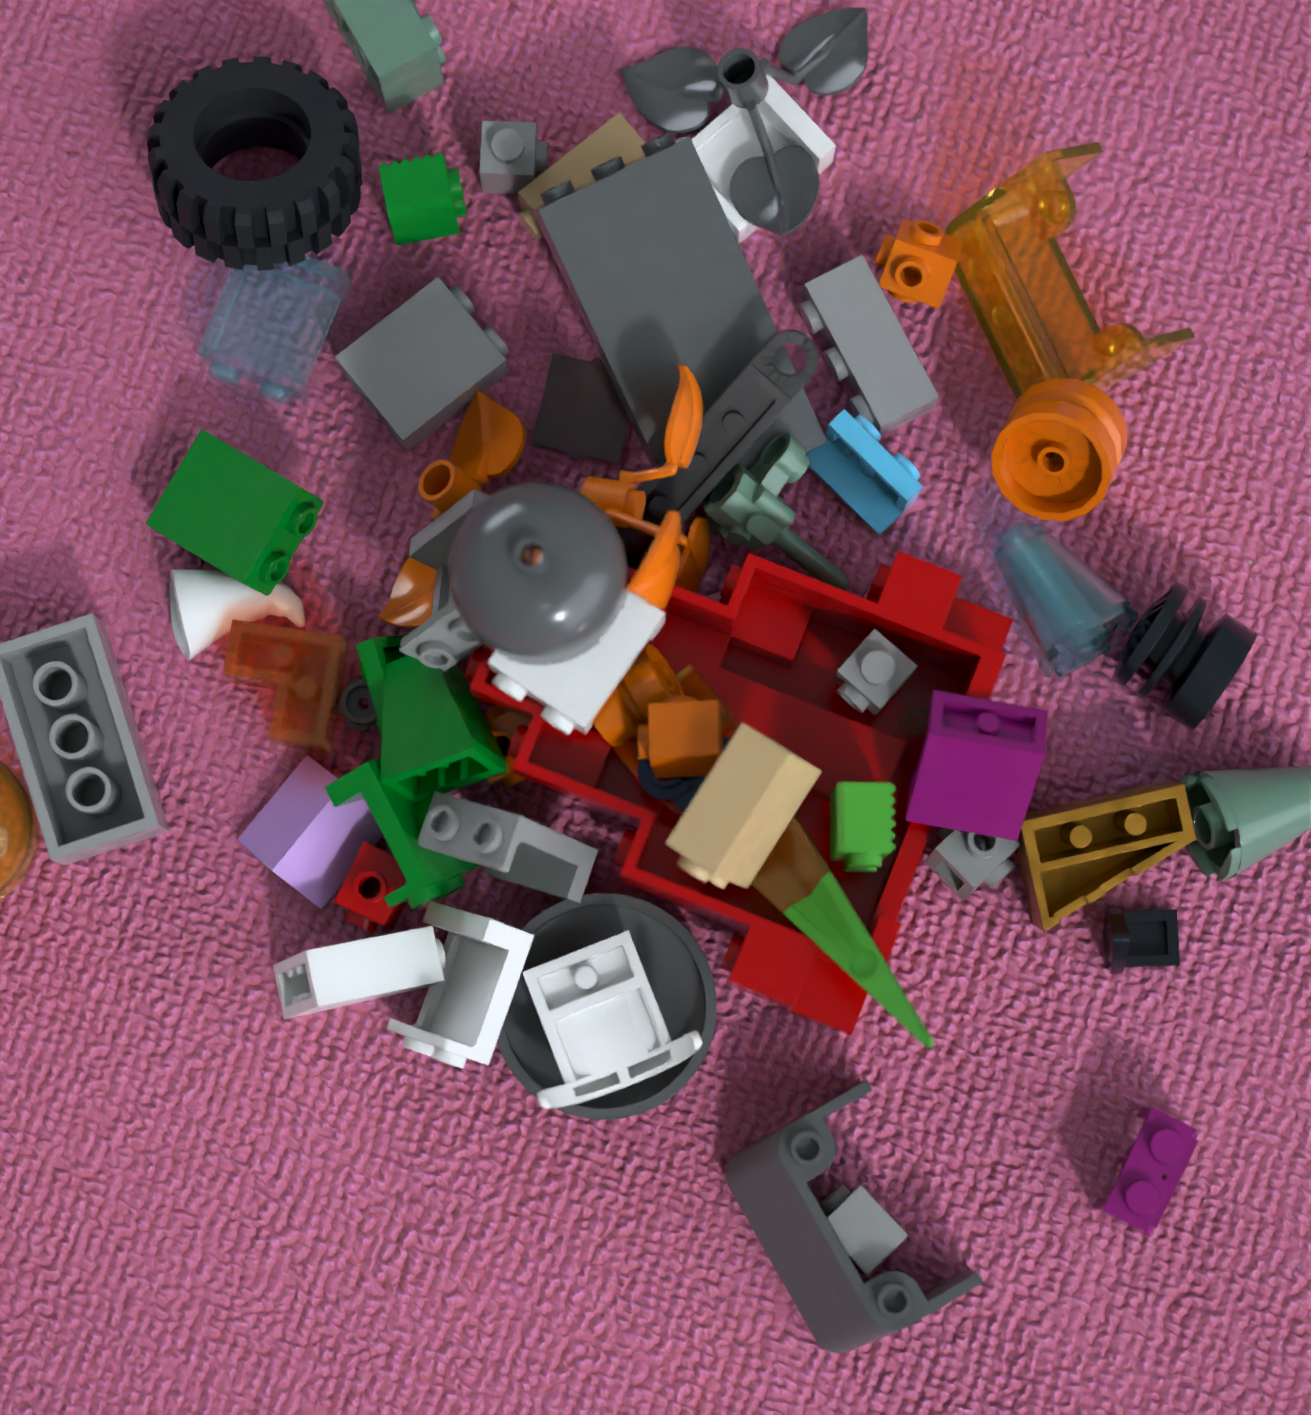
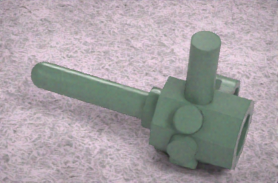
(751, 513)

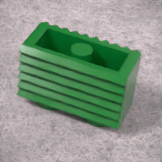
(422, 198)

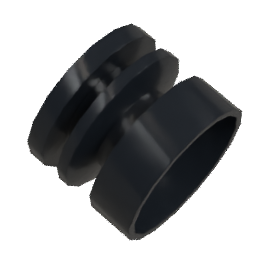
(1184, 656)

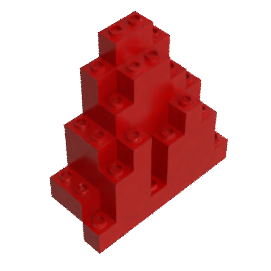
(773, 664)

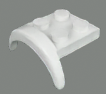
(602, 1022)

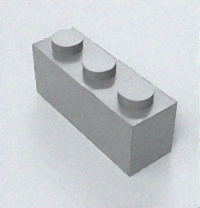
(867, 346)

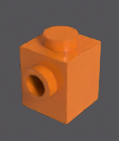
(682, 737)

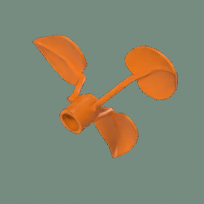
(484, 447)
(626, 506)

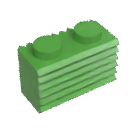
(861, 824)

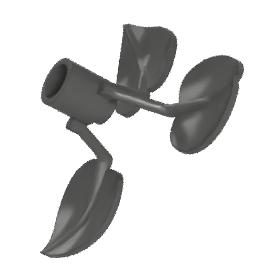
(679, 83)

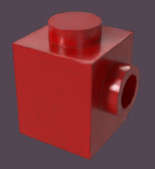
(367, 882)

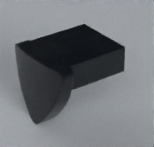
(1140, 939)

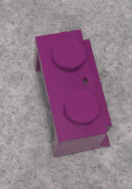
(1150, 1171)

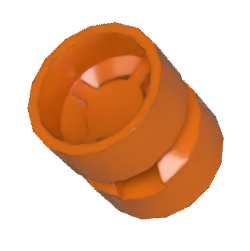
(645, 682)

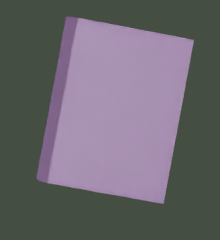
(308, 837)

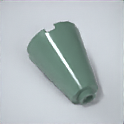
(1245, 815)

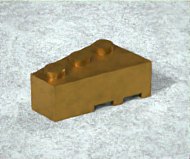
(1093, 844)

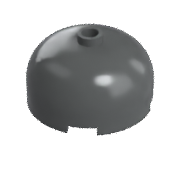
(544, 609)

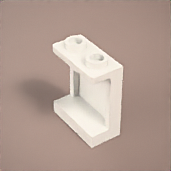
(733, 140)
(580, 687)
(480, 976)

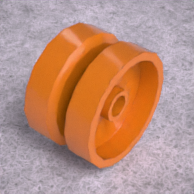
(1059, 449)

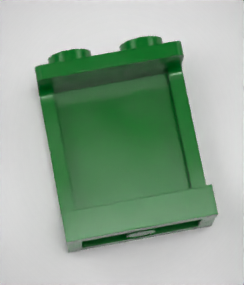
(235, 513)
(400, 821)

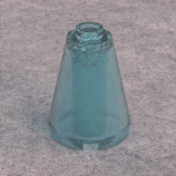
(1059, 600)

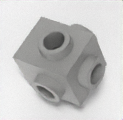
(970, 859)

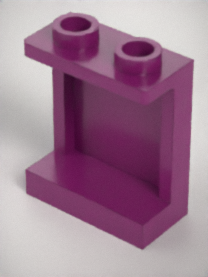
(977, 765)

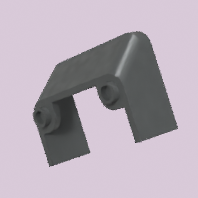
(774, 1196)

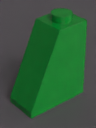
(433, 732)

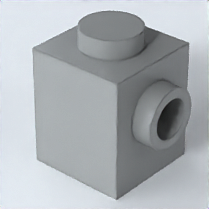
(510, 156)
(873, 674)
(862, 1226)

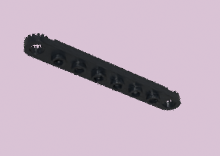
(727, 432)

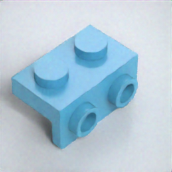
(864, 472)

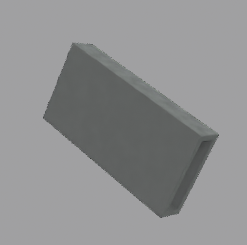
(664, 288)

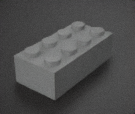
(78, 741)

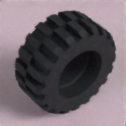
(245, 109)

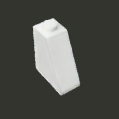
(359, 971)

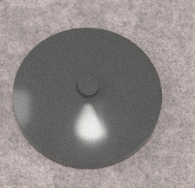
(674, 971)

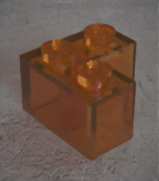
(303, 669)

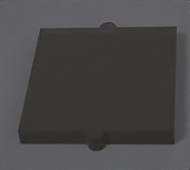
(581, 412)

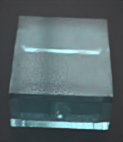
(273, 326)

